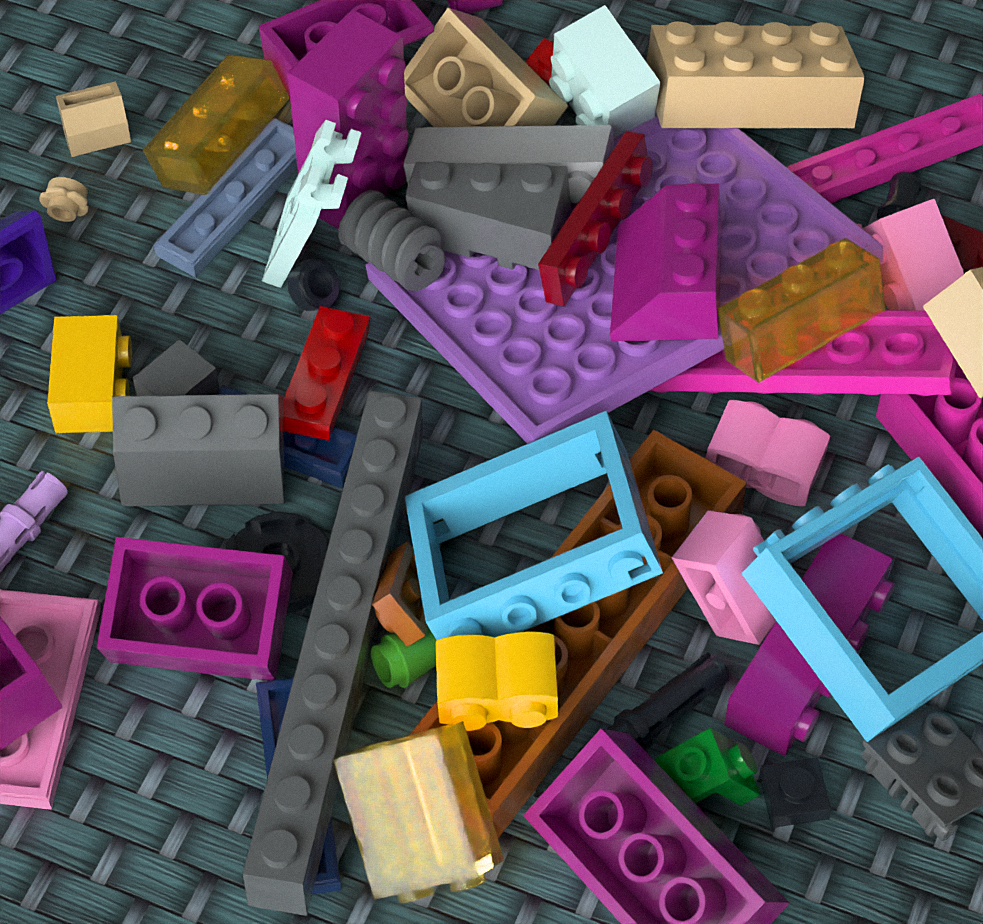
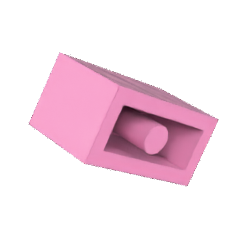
(916, 256)
(712, 569)

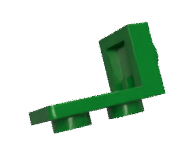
(712, 765)

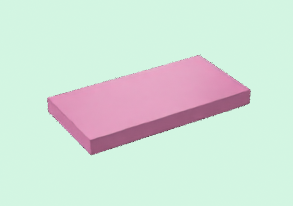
(59, 640)

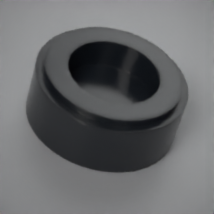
(313, 284)

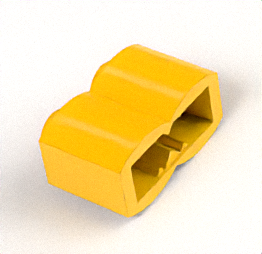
(497, 679)

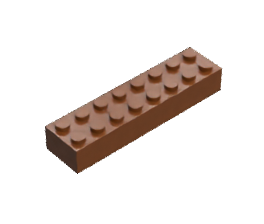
(604, 636)

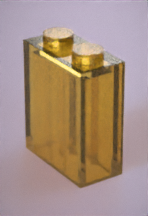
(419, 813)

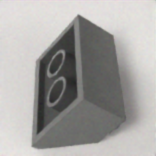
(199, 449)

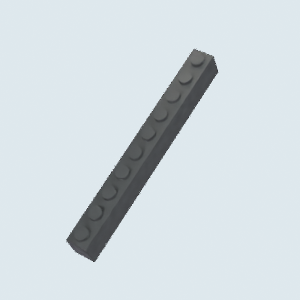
(333, 658)

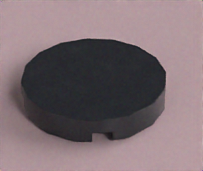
(296, 540)

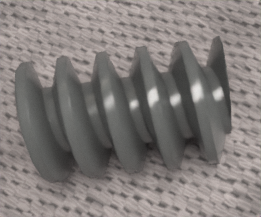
(392, 240)

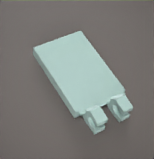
(307, 198)

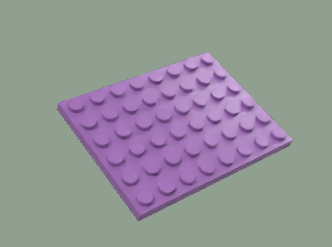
(555, 362)

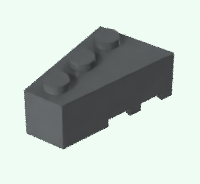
(492, 207)

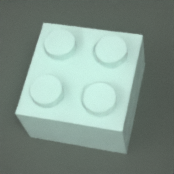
(603, 74)

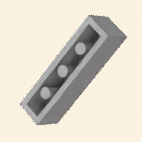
(576, 146)

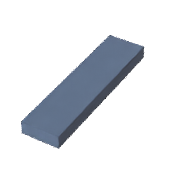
(231, 202)

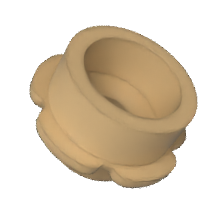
(65, 199)

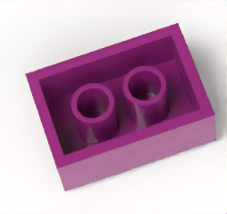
(195, 609)

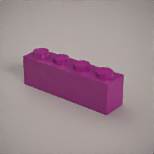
(779, 686)

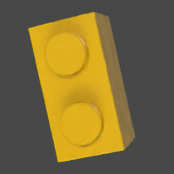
(87, 372)

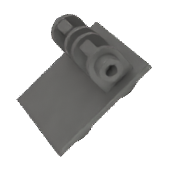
(933, 764)

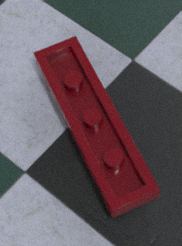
(595, 218)

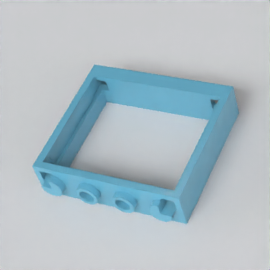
(510, 485)
(815, 635)

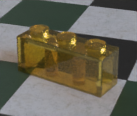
(216, 124)
(801, 309)

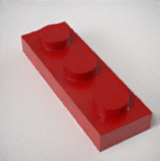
(324, 372)

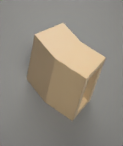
(93, 119)

